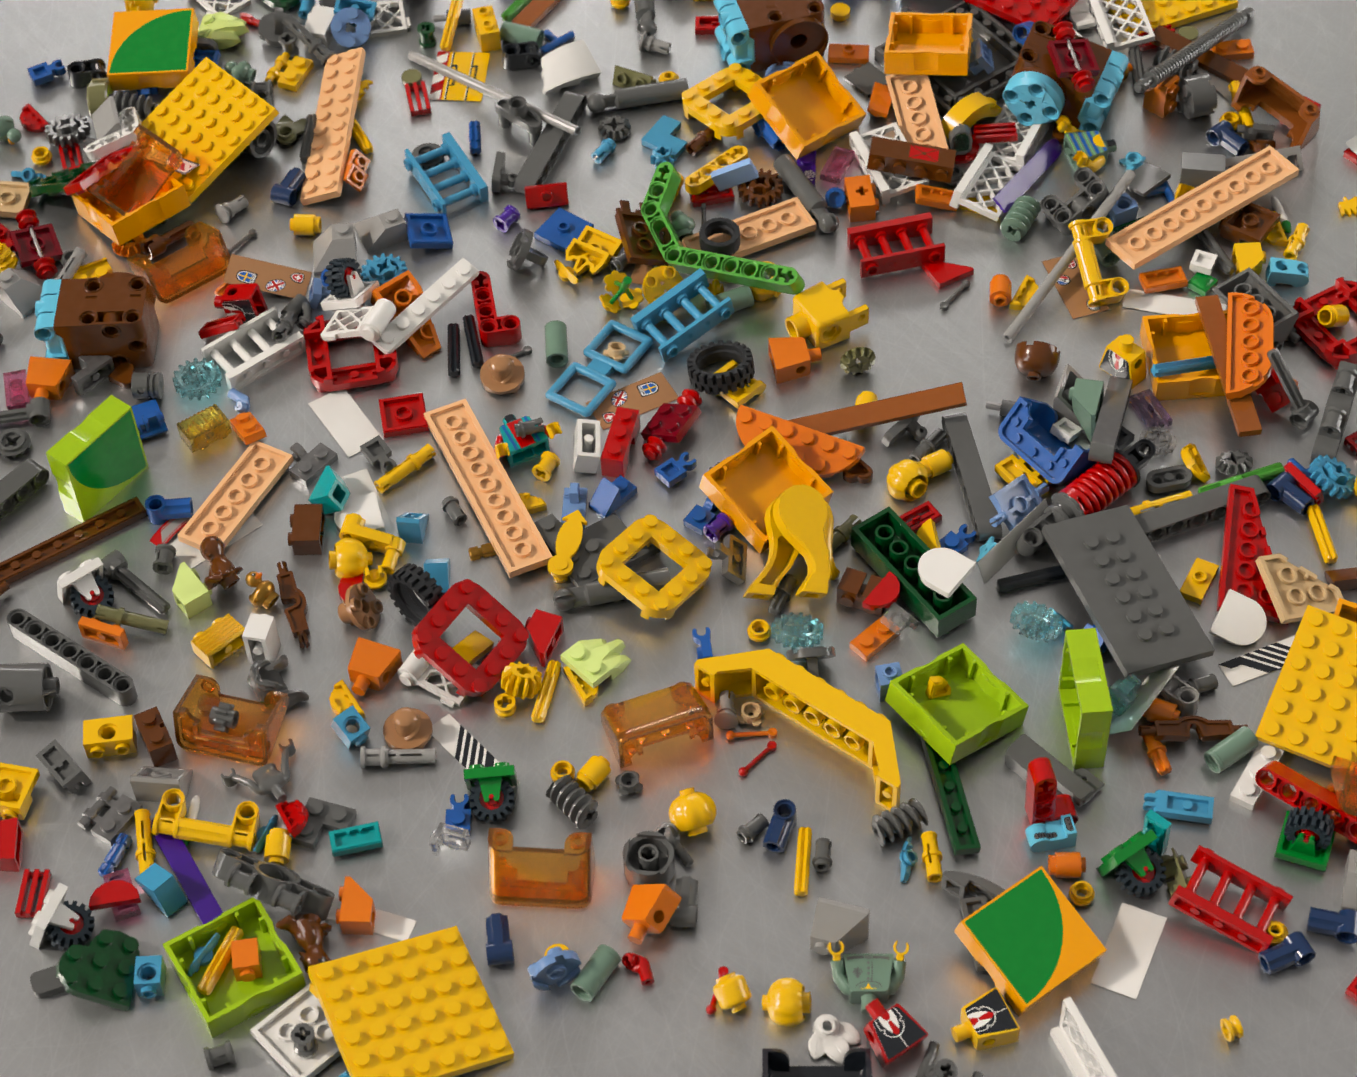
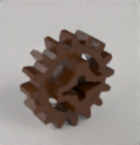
(761, 190)

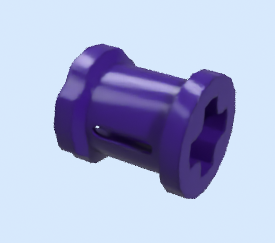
(504, 220)
(718, 527)

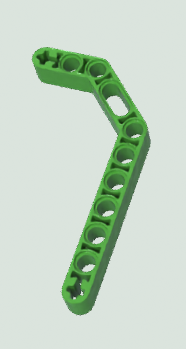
(659, 201)

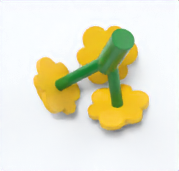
(618, 284)

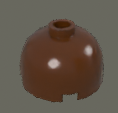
(1036, 360)

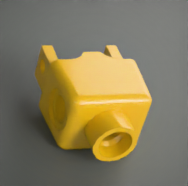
(822, 316)

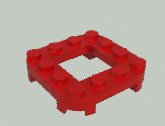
(1315, 334)
(343, 378)
(447, 661)

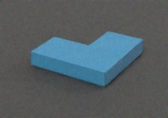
(663, 134)

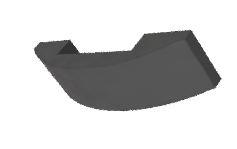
(963, 883)

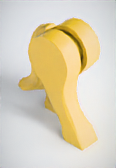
(797, 524)

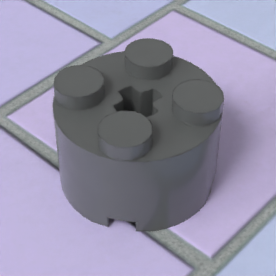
(1196, 96)
(648, 859)

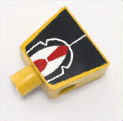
(1124, 359)
(987, 1022)

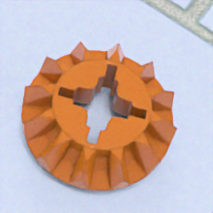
(129, 249)

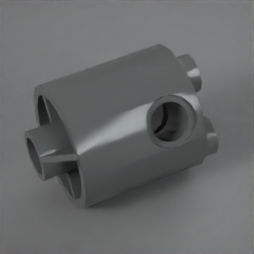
(27, 687)

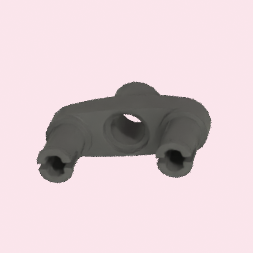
(516, 111)

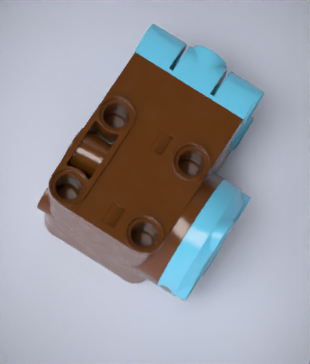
(1041, 97)

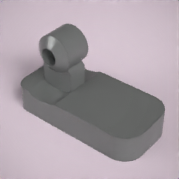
(498, 177)
(899, 429)
(45, 983)

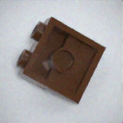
(1249, 224)

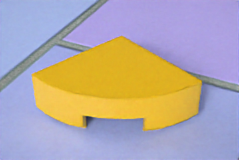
(532, 503)
(937, 687)

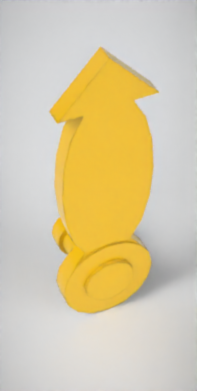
(567, 545)

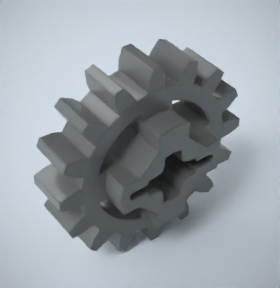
(67, 130)

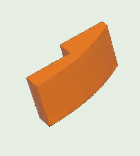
(879, 100)
(356, 169)

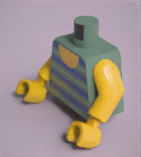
(1084, 147)

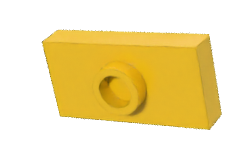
(1199, 580)

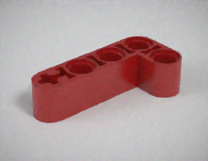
(493, 330)
(1041, 799)

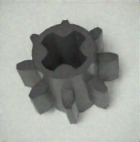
(224, 717)

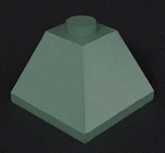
(1086, 403)

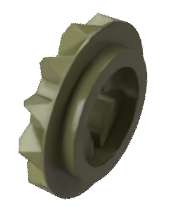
(864, 354)

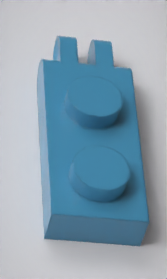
(1180, 806)

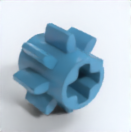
(662, 154)

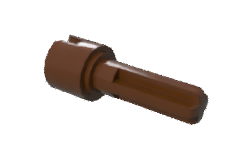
(157, 244)

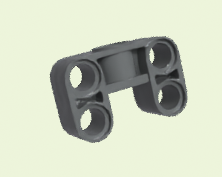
(1080, 205)

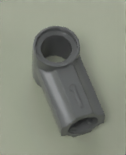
(687, 910)

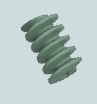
(1020, 217)

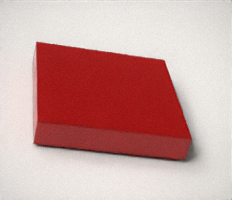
(403, 415)

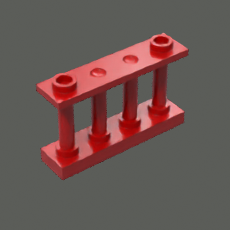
(890, 231)
(1221, 920)

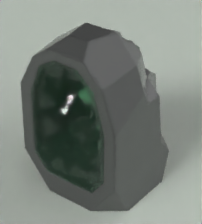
(960, 139)

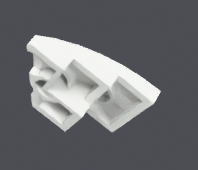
(568, 66)

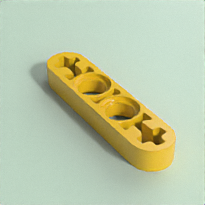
(699, 182)

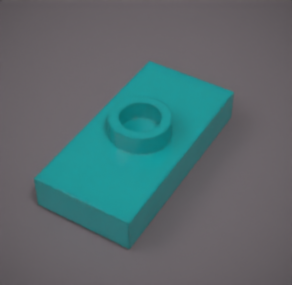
(1161, 828)
(355, 839)

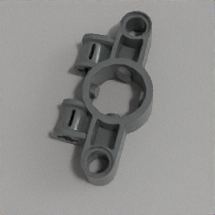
(1336, 411)
(272, 884)

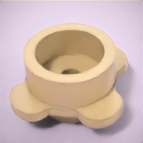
(616, 351)
(751, 708)

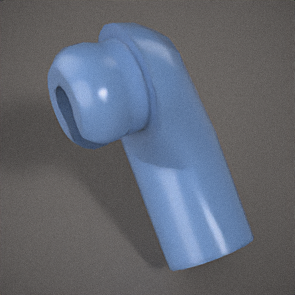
(242, 400)

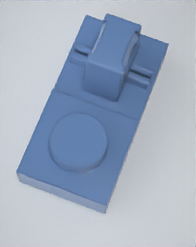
(983, 58)
(574, 499)

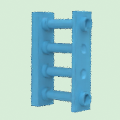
(459, 161)
(672, 300)

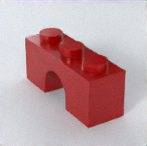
(621, 435)

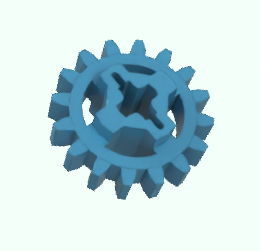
(383, 268)
(1332, 476)

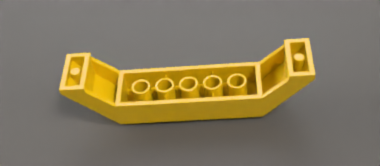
(810, 704)

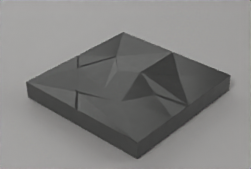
(1005, 52)

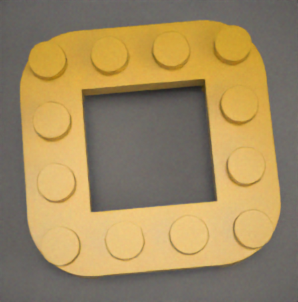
(697, 103)
(643, 533)

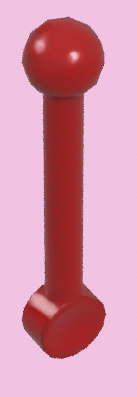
(771, 747)
(711, 1009)

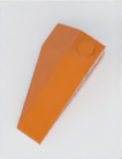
(402, 292)

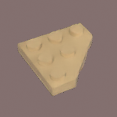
(1295, 588)

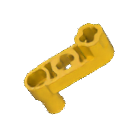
(374, 540)

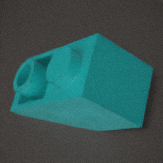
(330, 491)

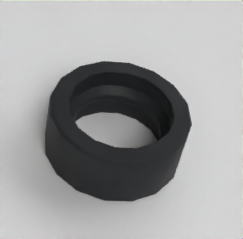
(715, 226)

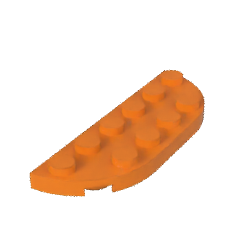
(1248, 341)
(818, 450)

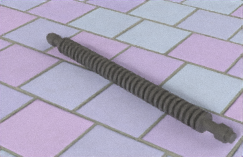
(1194, 50)

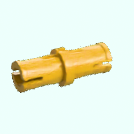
(1296, 241)
(932, 856)

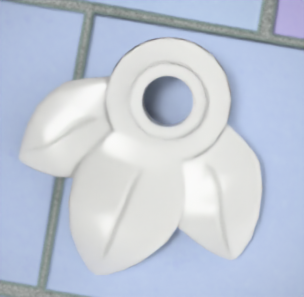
(833, 1042)

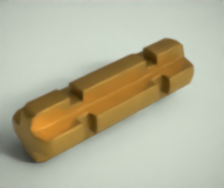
(485, 550)

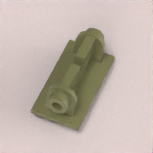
(628, 78)
(1175, 868)

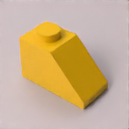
(1248, 255)

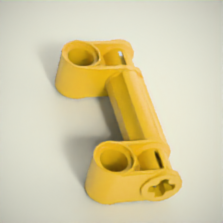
(1085, 235)
(172, 821)

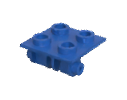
(149, 419)

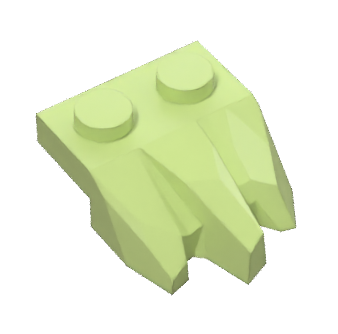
(222, 29)
(596, 660)

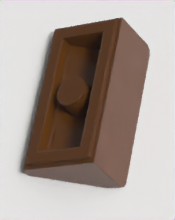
(1342, 578)

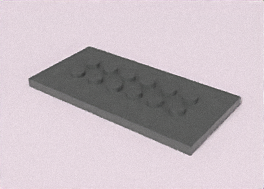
(1127, 591)

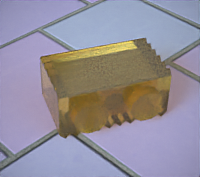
(204, 428)

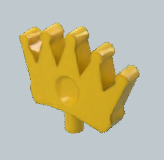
(1348, 206)

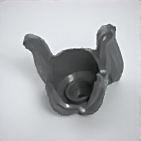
(266, 678)

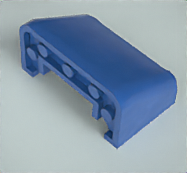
(1028, 434)

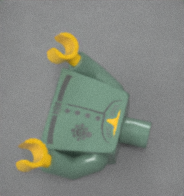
(868, 975)

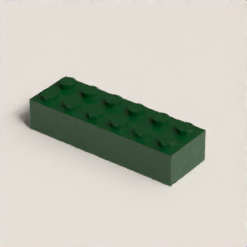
(893, 547)

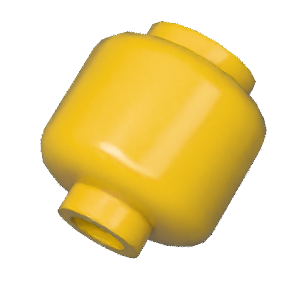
(732, 992)

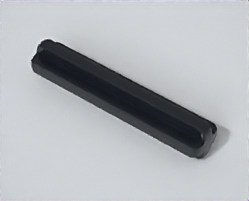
(473, 341)
(453, 349)
(1030, 578)

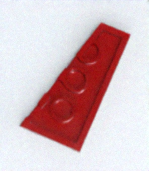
(97, 171)

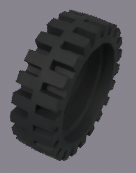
(720, 353)
(402, 587)

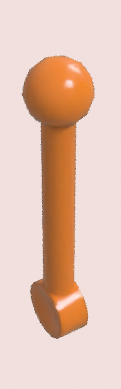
(771, 733)

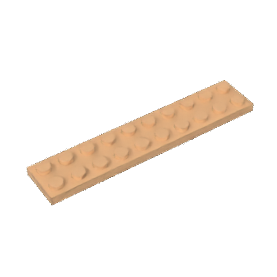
(333, 126)
(1201, 207)
(488, 488)

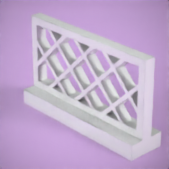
(1107, 32)
(1031, 139)
(975, 176)
(883, 188)
(1079, 1045)

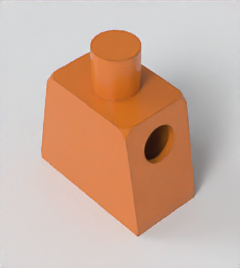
(791, 358)
(49, 377)
(372, 665)
(649, 910)

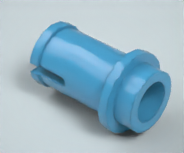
(305, 8)
(607, 146)

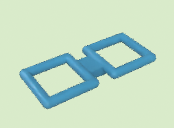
(599, 368)

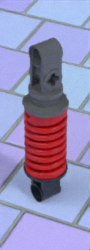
(1090, 492)

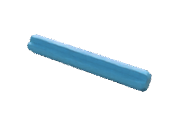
(1183, 366)

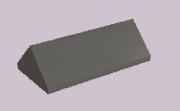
(1250, 283)

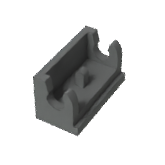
(62, 766)

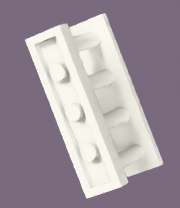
(261, 364)

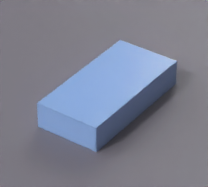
(734, 174)

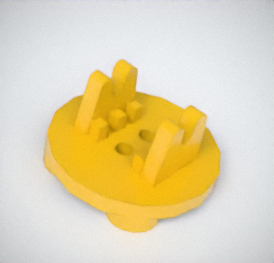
(651, 283)

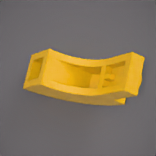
(969, 111)

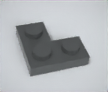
(323, 816)

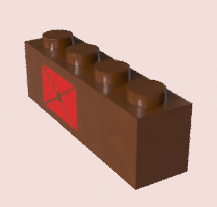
(911, 159)

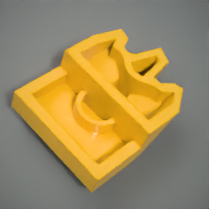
(592, 250)

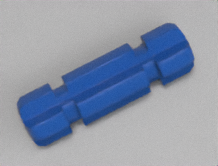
(474, 137)
(115, 854)

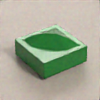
(1202, 283)

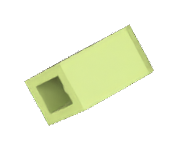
(190, 592)

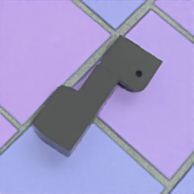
(1025, 750)

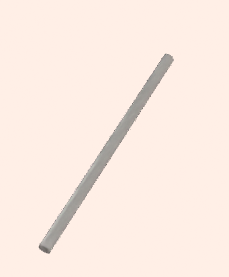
(490, 91)
(1065, 261)

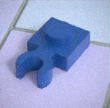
(44, 73)
(674, 471)
(958, 542)
(459, 814)

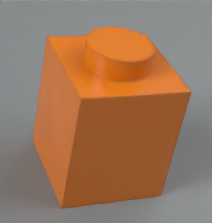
(246, 959)

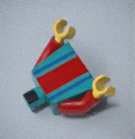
(522, 449)

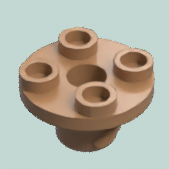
(502, 374)
(360, 607)
(407, 729)

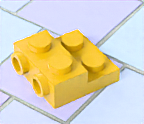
(16, 790)

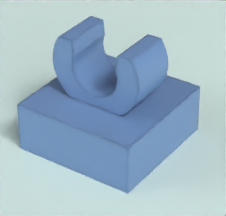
(317, 293)

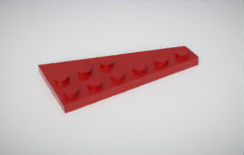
(1242, 545)

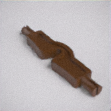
(295, 614)
(1180, 729)

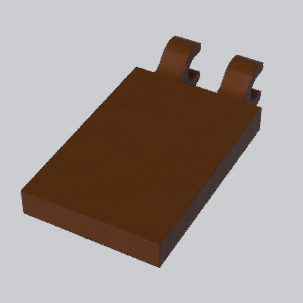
(637, 238)

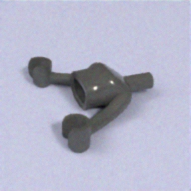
(267, 777)

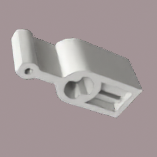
(1081, 16)

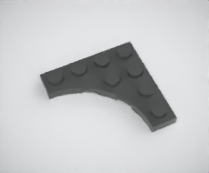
(587, 556)

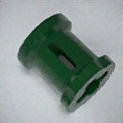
(427, 37)

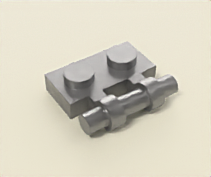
(115, 820)

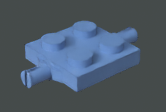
(1016, 501)

